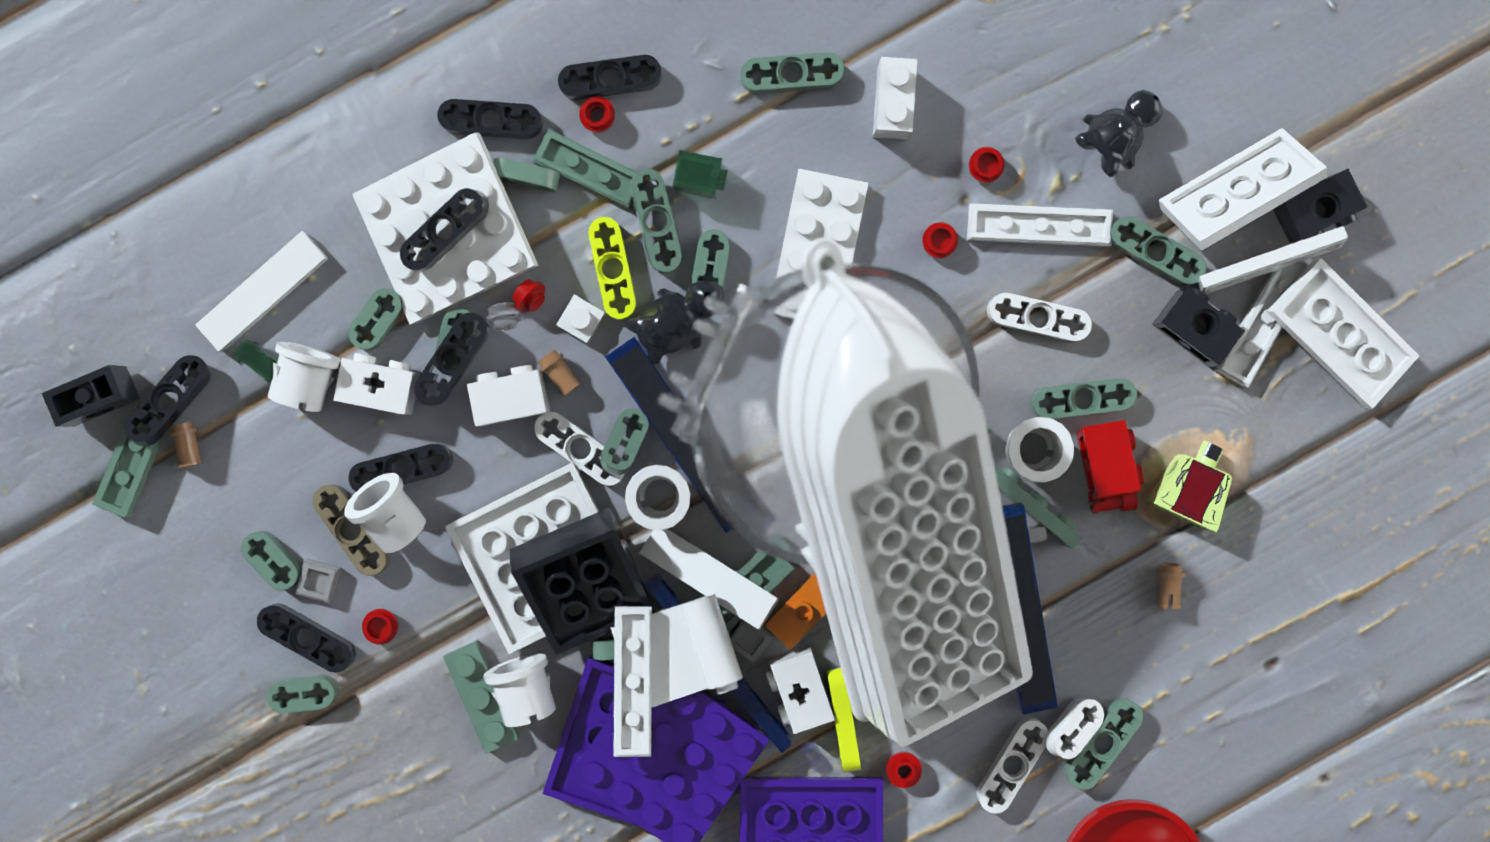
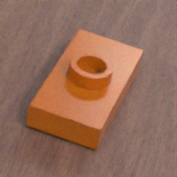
(798, 613)

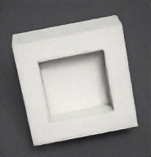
(581, 319)

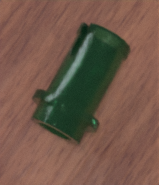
(256, 359)

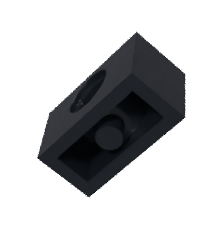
(1337, 194)
(1178, 324)
(90, 396)

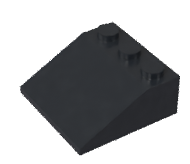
(578, 579)

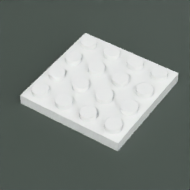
(479, 261)
(490, 532)

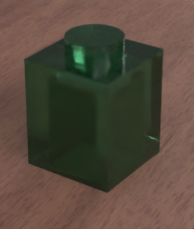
(699, 174)

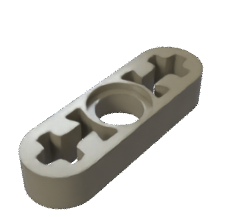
(327, 514)

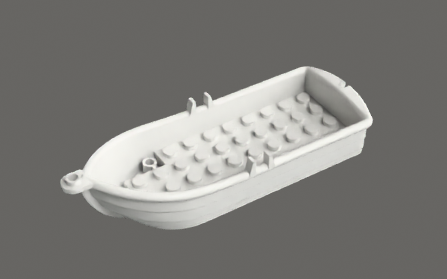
(897, 507)

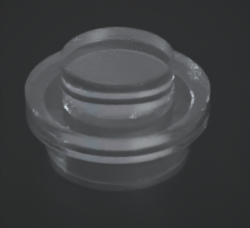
(503, 316)

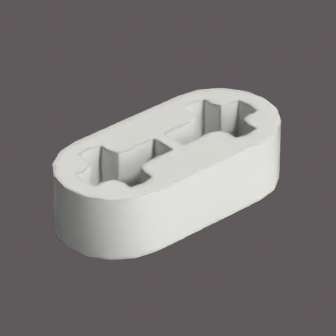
(1074, 727)

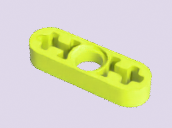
(615, 241)
(843, 721)

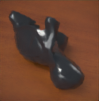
(1119, 132)
(669, 320)

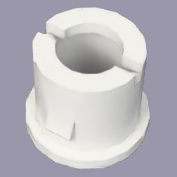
(302, 376)
(1056, 439)
(386, 513)
(648, 516)
(522, 689)

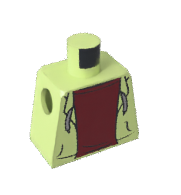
(1194, 488)

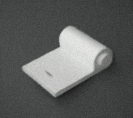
(691, 651)

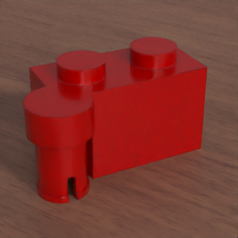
(1110, 466)

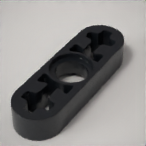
(598, 67)
(463, 125)
(457, 205)
(444, 386)
(141, 412)
(423, 453)
(291, 642)

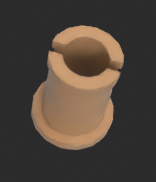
(559, 372)
(186, 444)
(1170, 583)

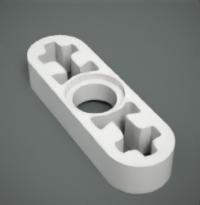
(1062, 333)
(553, 440)
(989, 780)

